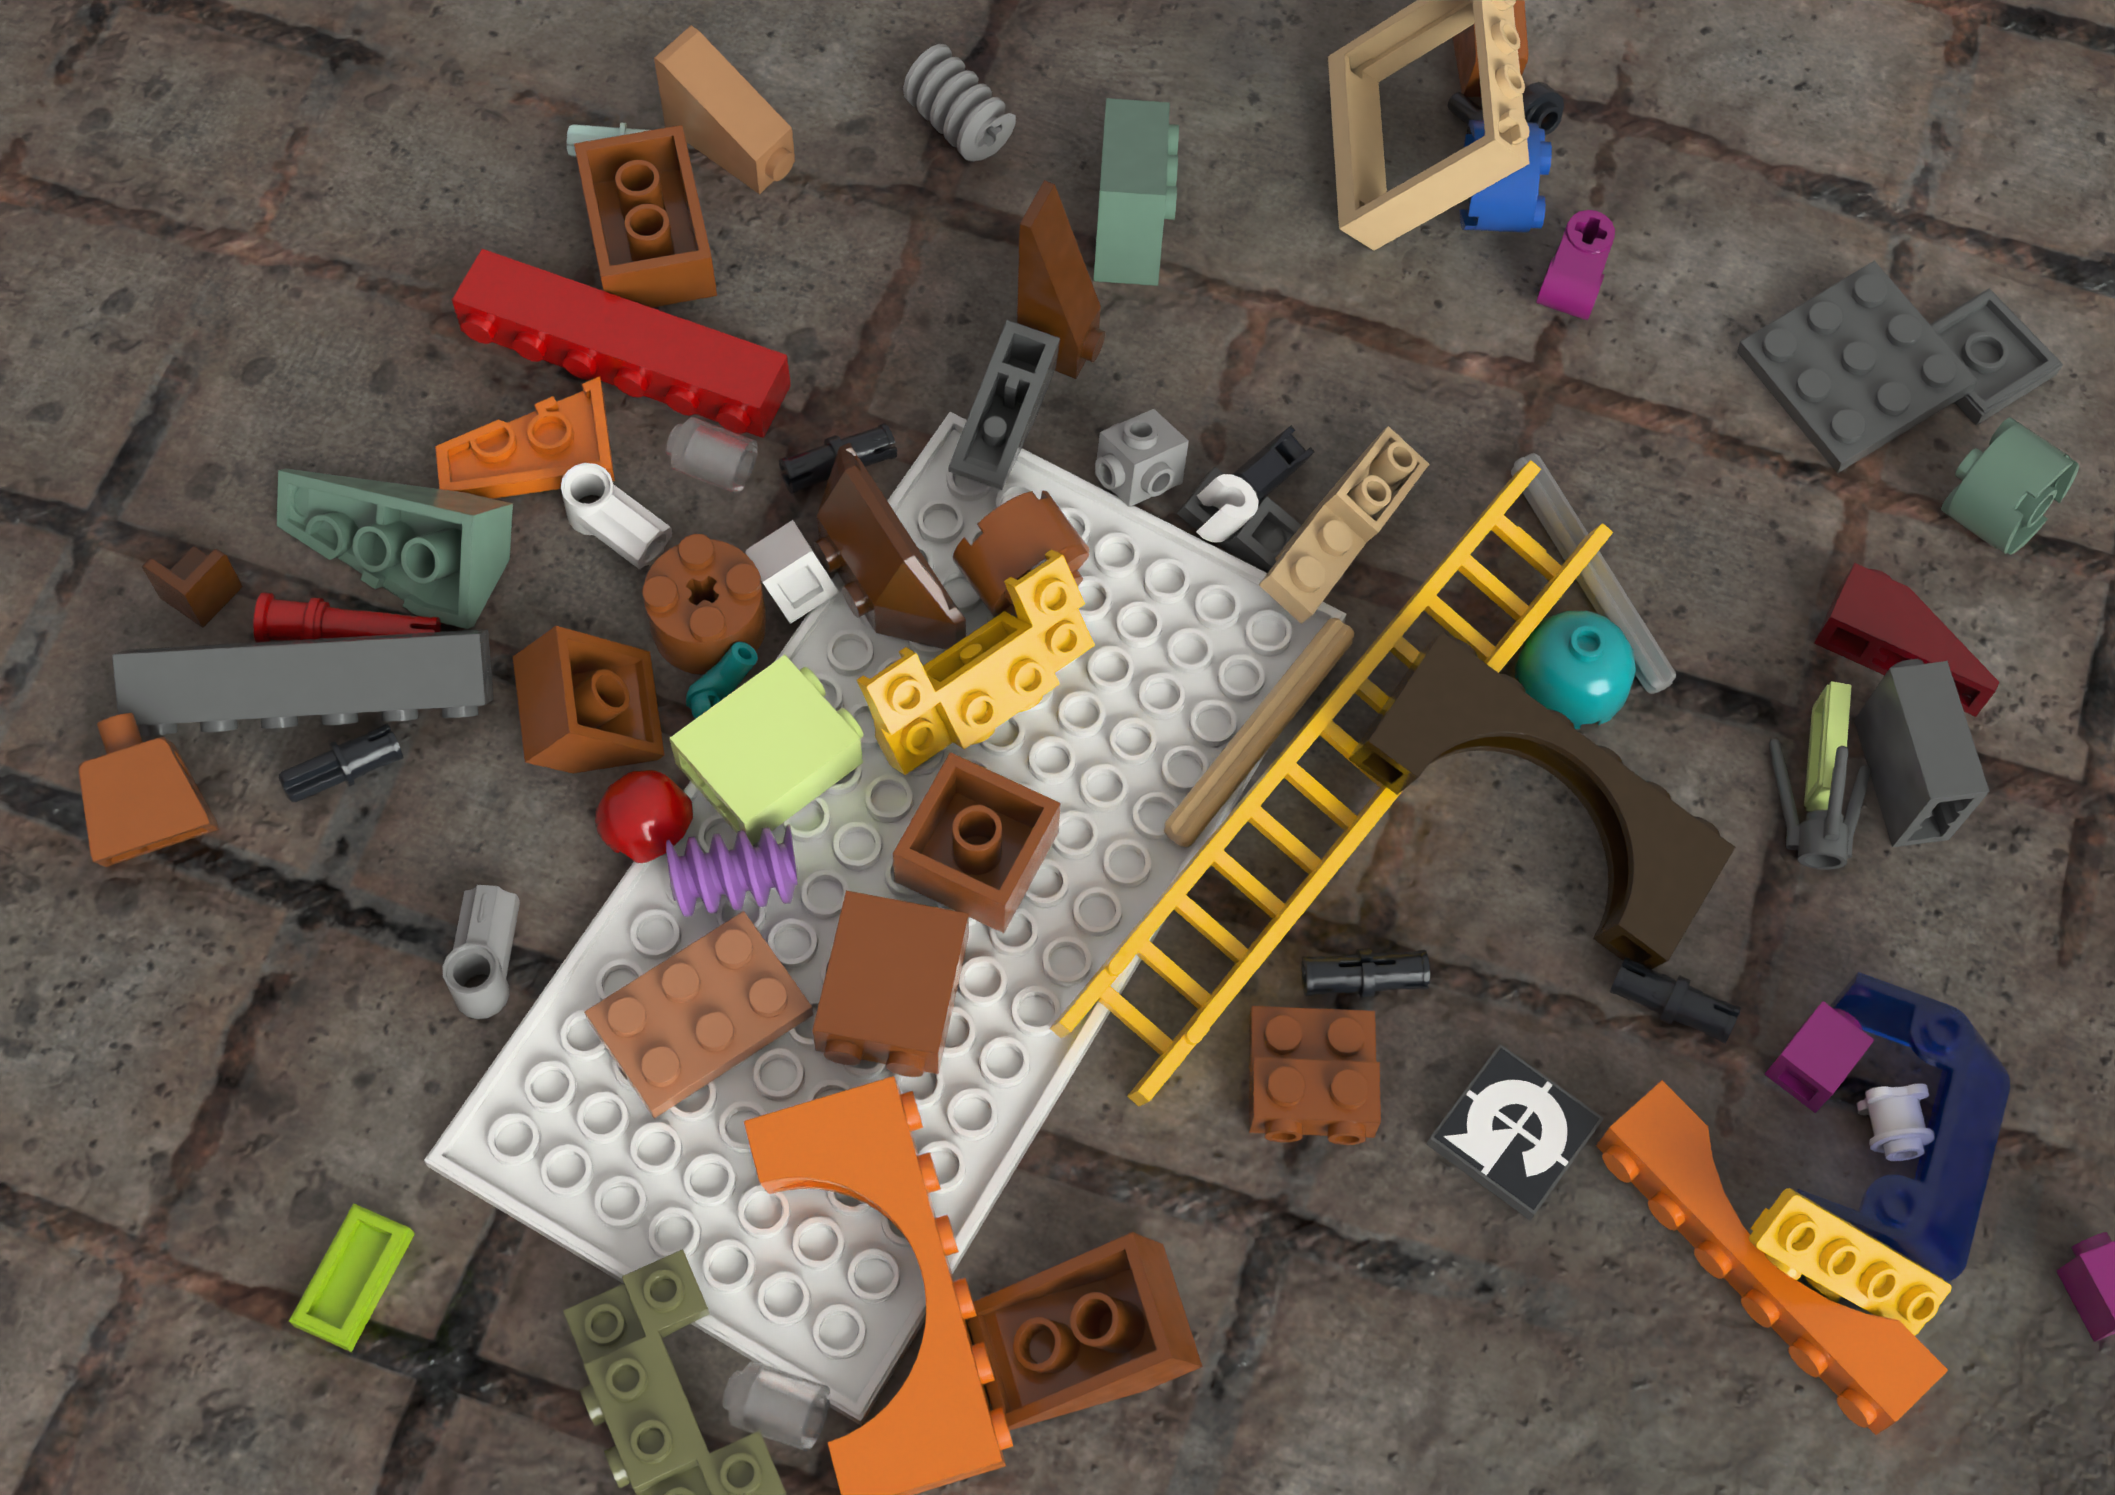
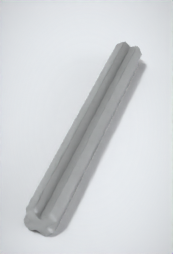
(1596, 578)

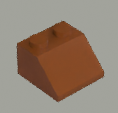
(586, 703)

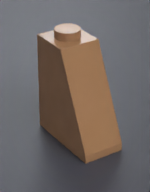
(722, 112)

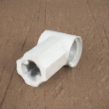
(614, 517)

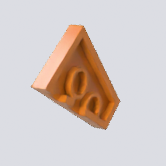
(531, 450)

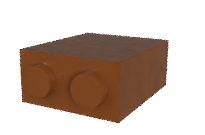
(891, 984)

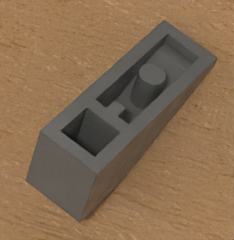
(1006, 405)

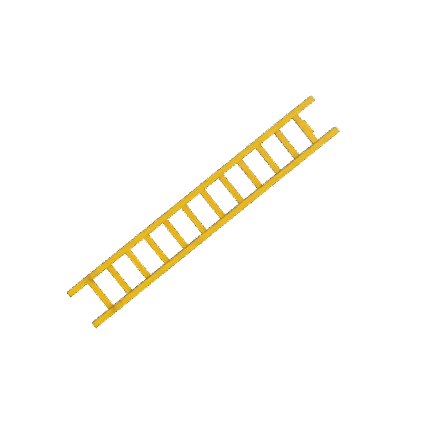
(1285, 766)

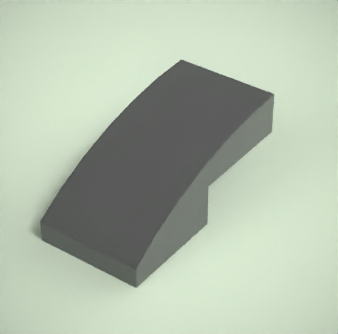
(1258, 539)

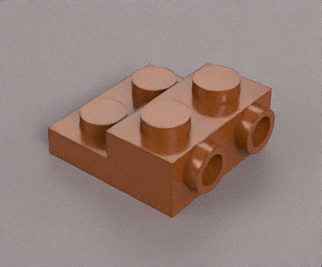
(1313, 1074)

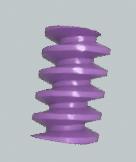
(732, 871)

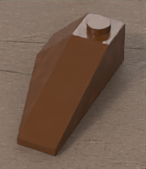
(1055, 283)

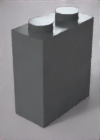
(1920, 753)

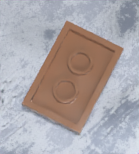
(699, 1014)

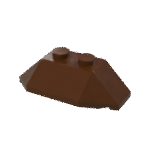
(880, 561)

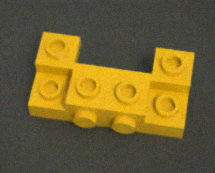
(983, 676)

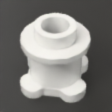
(1897, 1121)

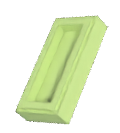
(1827, 733)

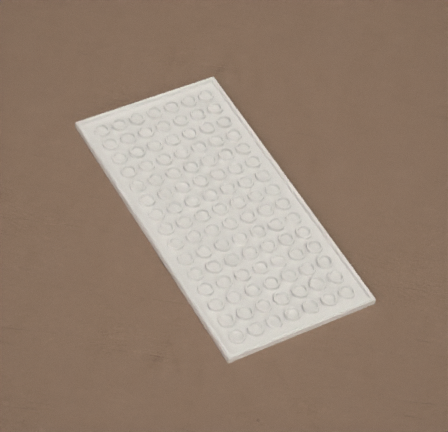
(1120, 743)

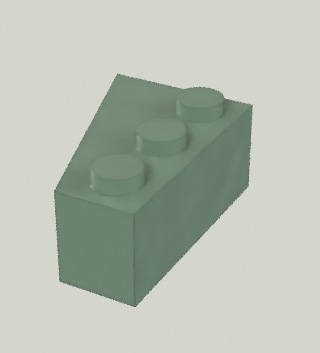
(1135, 190)

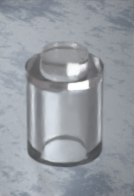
(712, 454)
(777, 1404)

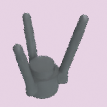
(1826, 835)

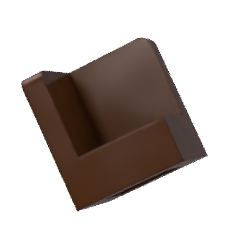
(196, 584)

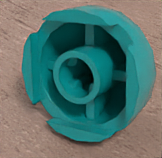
(1577, 666)

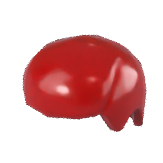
(642, 814)

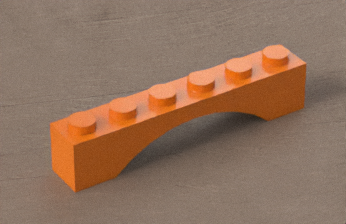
(1861, 1357)

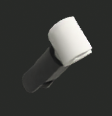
(1240, 492)

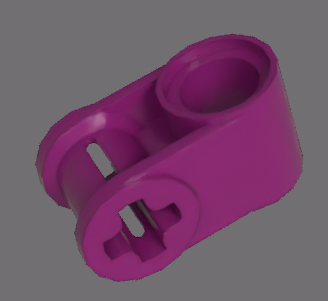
(1578, 265)

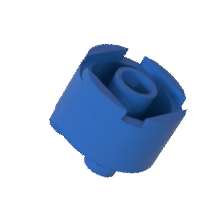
(1515, 200)

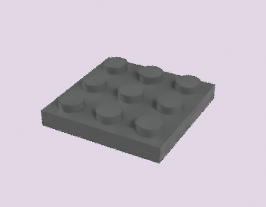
(1856, 366)

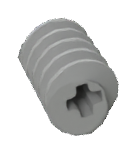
(958, 104)

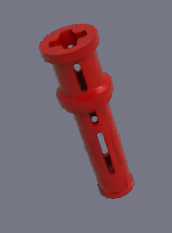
(317, 620)

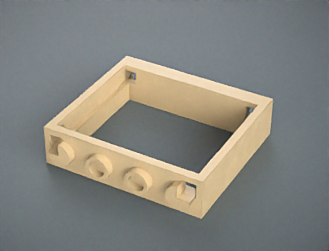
(1354, 77)

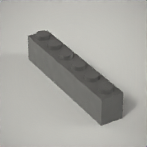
(304, 679)

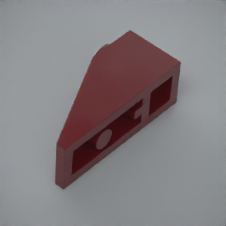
(1887, 623)

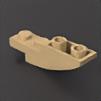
(1343, 524)

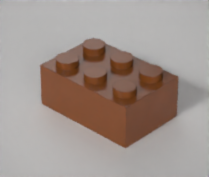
(646, 217)

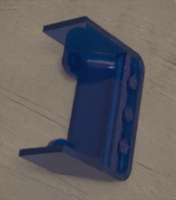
(1939, 1209)

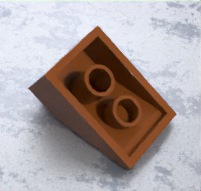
(1085, 1332)

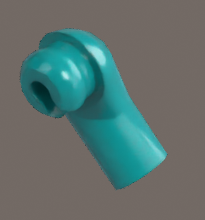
(721, 678)

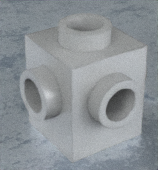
(1141, 457)

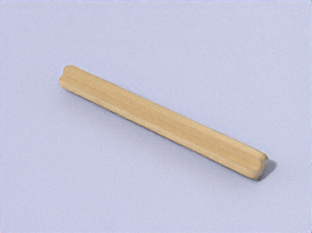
(1258, 733)

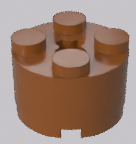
(1015, 544)
(703, 602)

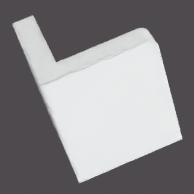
(791, 571)

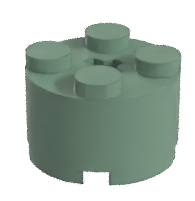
(2010, 486)

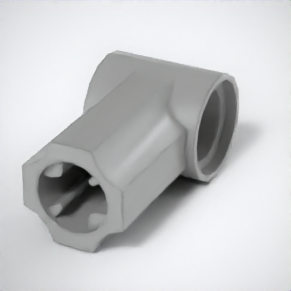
(482, 947)

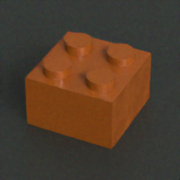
(976, 842)

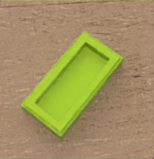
(352, 1277)

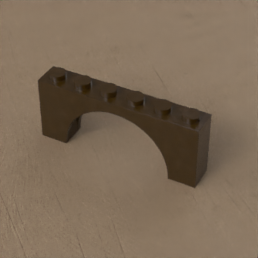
(1653, 848)

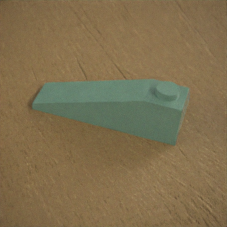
(418, 542)

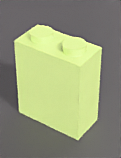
(768, 748)

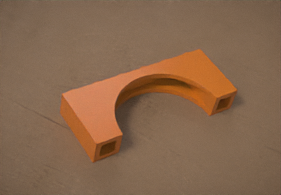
(941, 1417)

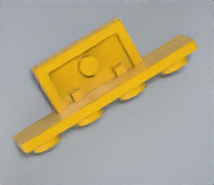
(1846, 1261)

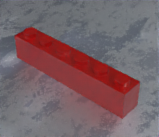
(622, 343)

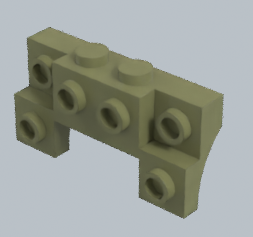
(642, 1395)

